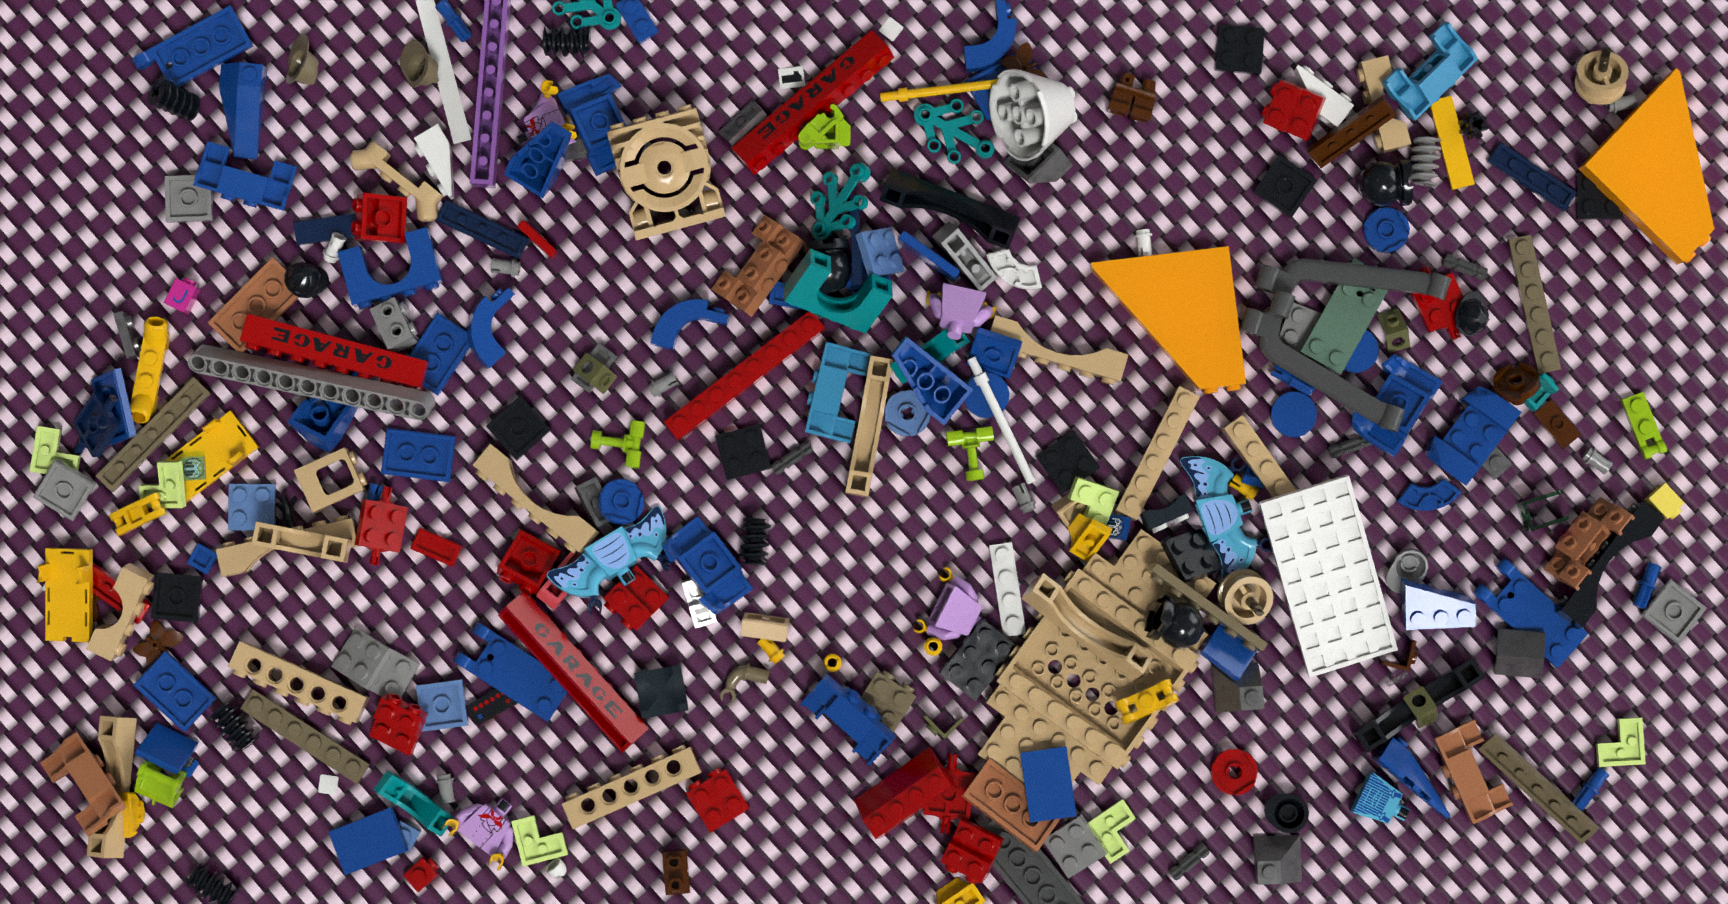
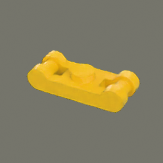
(137, 514)
(1147, 702)

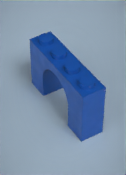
(422, 274)

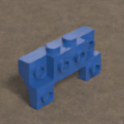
(250, 187)
(852, 716)

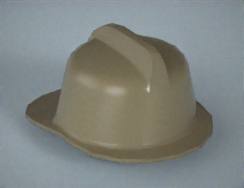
(301, 63)
(418, 65)

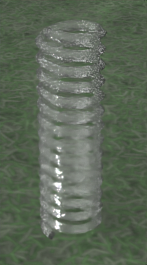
(1396, 680)

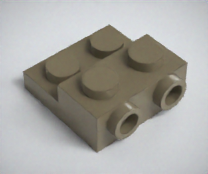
(889, 698)

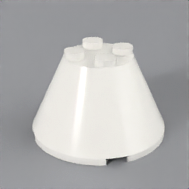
(1030, 112)

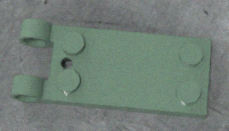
(1342, 325)

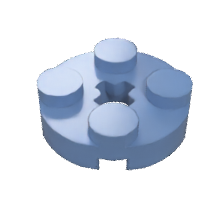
(895, 419)

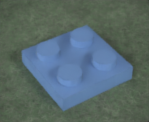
(880, 252)
(250, 505)
(444, 704)

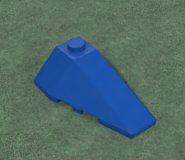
(242, 97)
(540, 160)
(933, 383)
(323, 421)
(1404, 767)

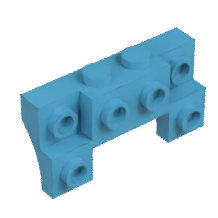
(1434, 76)
(829, 389)

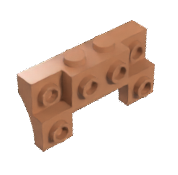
(762, 269)
(1583, 541)
(86, 771)
(1465, 774)

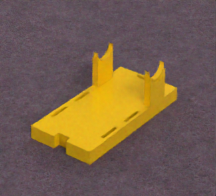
(221, 445)
(68, 594)

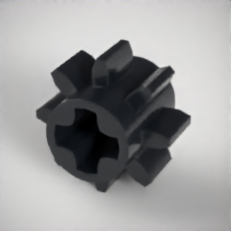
(1479, 123)

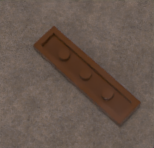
(1351, 132)

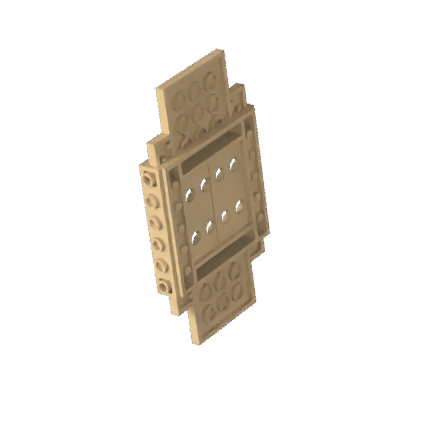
(1049, 713)

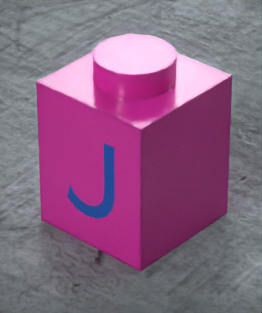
(182, 295)

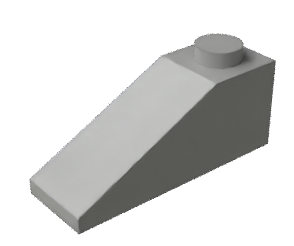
(964, 256)

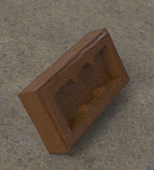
(1556, 424)

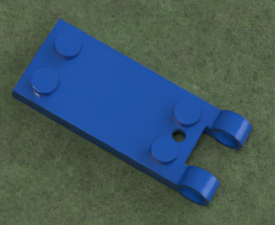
(198, 48)
(1531, 611)
(514, 674)

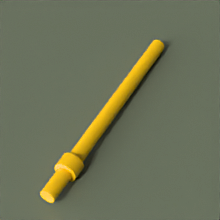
(905, 94)

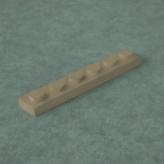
(1534, 304)
(153, 434)
(1214, 614)
(305, 736)
(1538, 788)

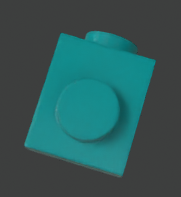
(1547, 388)

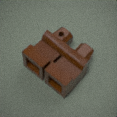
(1143, 99)
(675, 871)

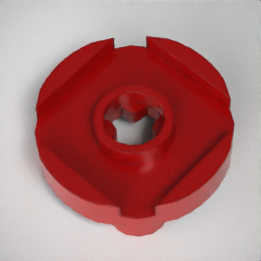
(1247, 773)

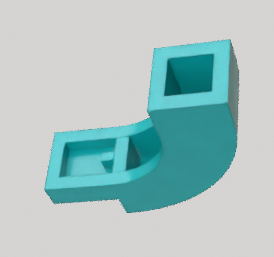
(939, 347)
(413, 801)

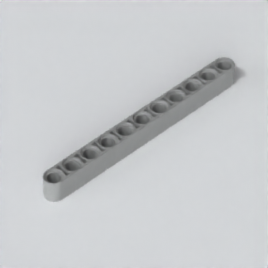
(321, 380)

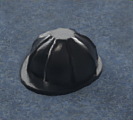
(305, 279)
(1471, 314)
(1286, 812)

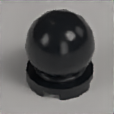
(1385, 183)
(840, 263)
(1177, 624)

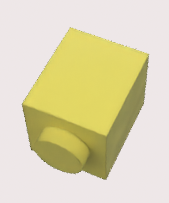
(1665, 501)

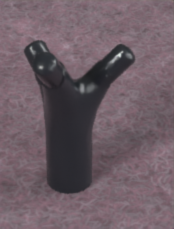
(287, 510)

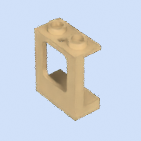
(311, 485)

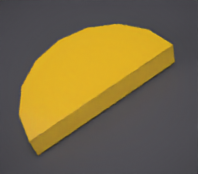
(132, 814)

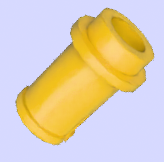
(1247, 490)
(939, 646)
(771, 650)
(832, 669)

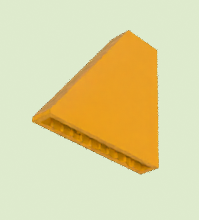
(1656, 173)
(1186, 309)

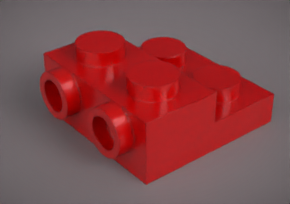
(1293, 109)
(379, 218)
(527, 563)
(636, 600)
(398, 723)
(717, 799)
(972, 851)

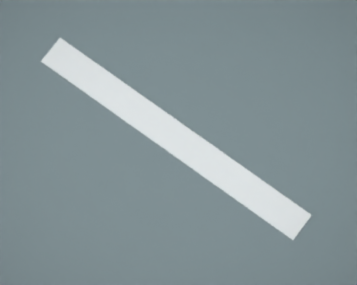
(447, 82)

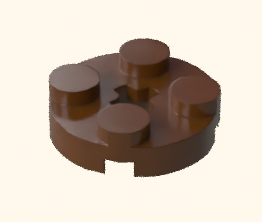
(1516, 393)

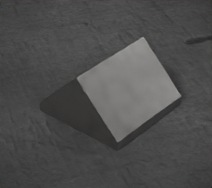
(1520, 653)

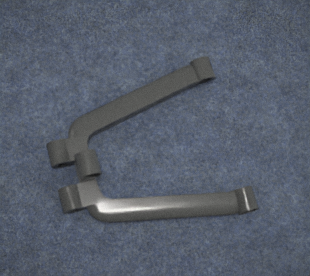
(1312, 270)

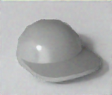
(1409, 565)

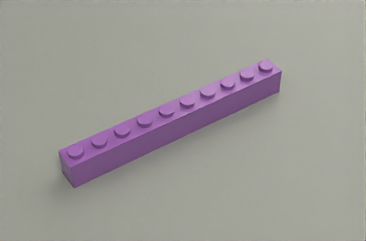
(490, 93)

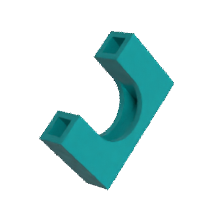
(855, 311)

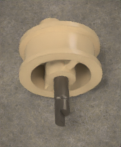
(1601, 77)
(1245, 596)

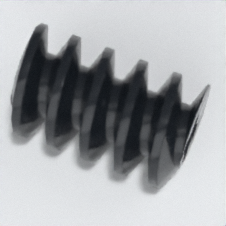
(566, 42)
(174, 99)
(754, 541)
(233, 727)
(211, 886)

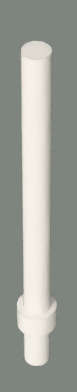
(981, 379)

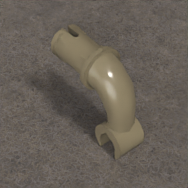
(742, 673)

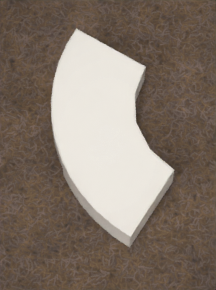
(1013, 272)

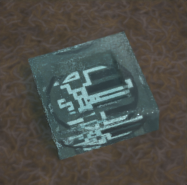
(194, 468)

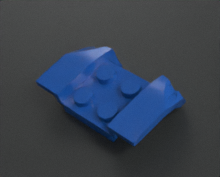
(592, 113)
(1405, 388)
(1473, 434)
(708, 565)

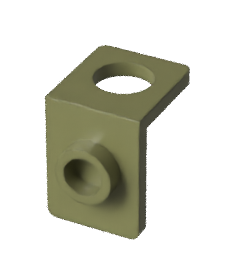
(1394, 327)
(599, 376)
(1425, 714)
(935, 730)

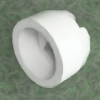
(556, 868)

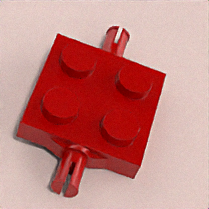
(1438, 313)
(381, 525)
(951, 804)

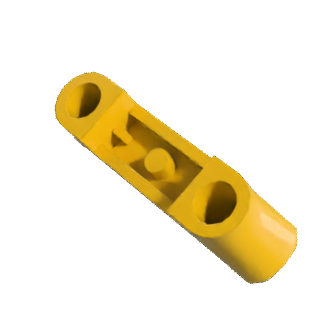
(149, 369)

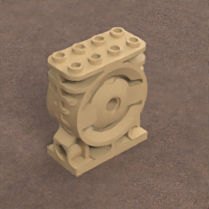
(686, 128)

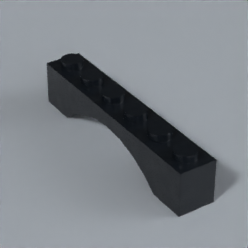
(912, 192)
(1581, 604)
(1399, 715)

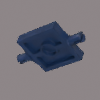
(96, 424)

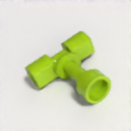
(971, 441)
(630, 443)

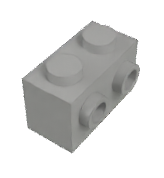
(394, 325)

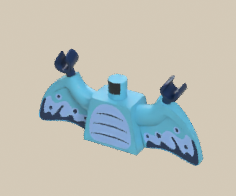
(1220, 513)
(612, 558)

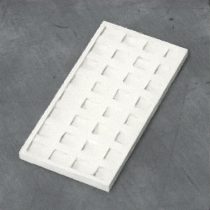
(1328, 575)

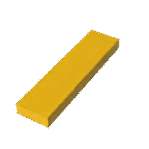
(1452, 143)

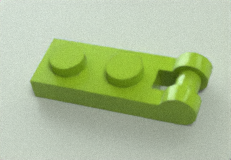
(1643, 425)

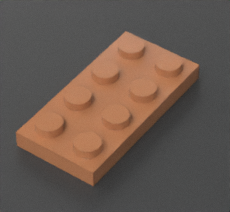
(261, 296)
(1005, 802)

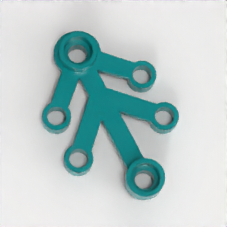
(584, 5)
(951, 129)
(838, 203)

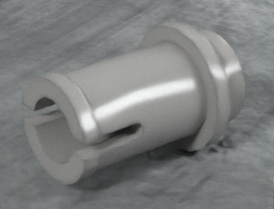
(1623, 103)
(505, 267)
(662, 384)
(1596, 460)
(1024, 498)
(445, 788)

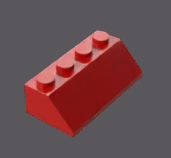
(903, 793)

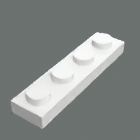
(1007, 589)

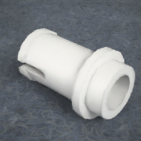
(1143, 242)
(335, 245)

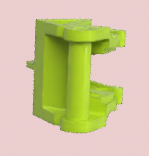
(826, 132)
(158, 786)

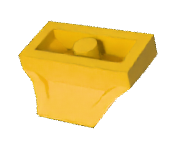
(1087, 536)
(959, 893)

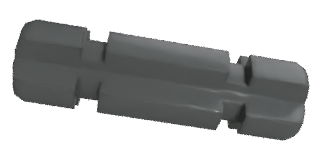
(1465, 267)
(1347, 447)
(792, 458)
(1189, 861)

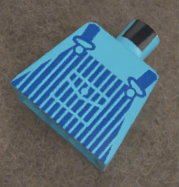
(1379, 800)

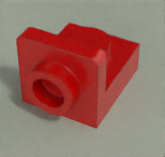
(422, 873)

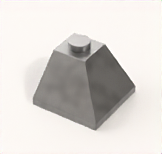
(1046, 168)
(1240, 694)
(1277, 859)

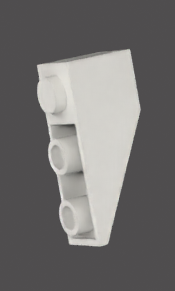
(1335, 106)
(438, 153)

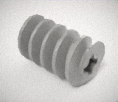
(1424, 161)

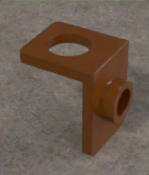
(1411, 657)

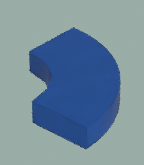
(1429, 497)

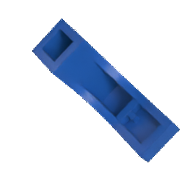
(986, 55)
(679, 315)
(479, 331)

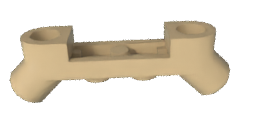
(376, 157)

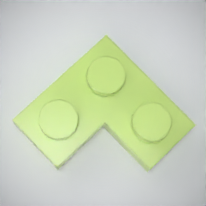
(46, 451)
(170, 486)
(1097, 497)
(1628, 750)
(1106, 827)
(532, 847)

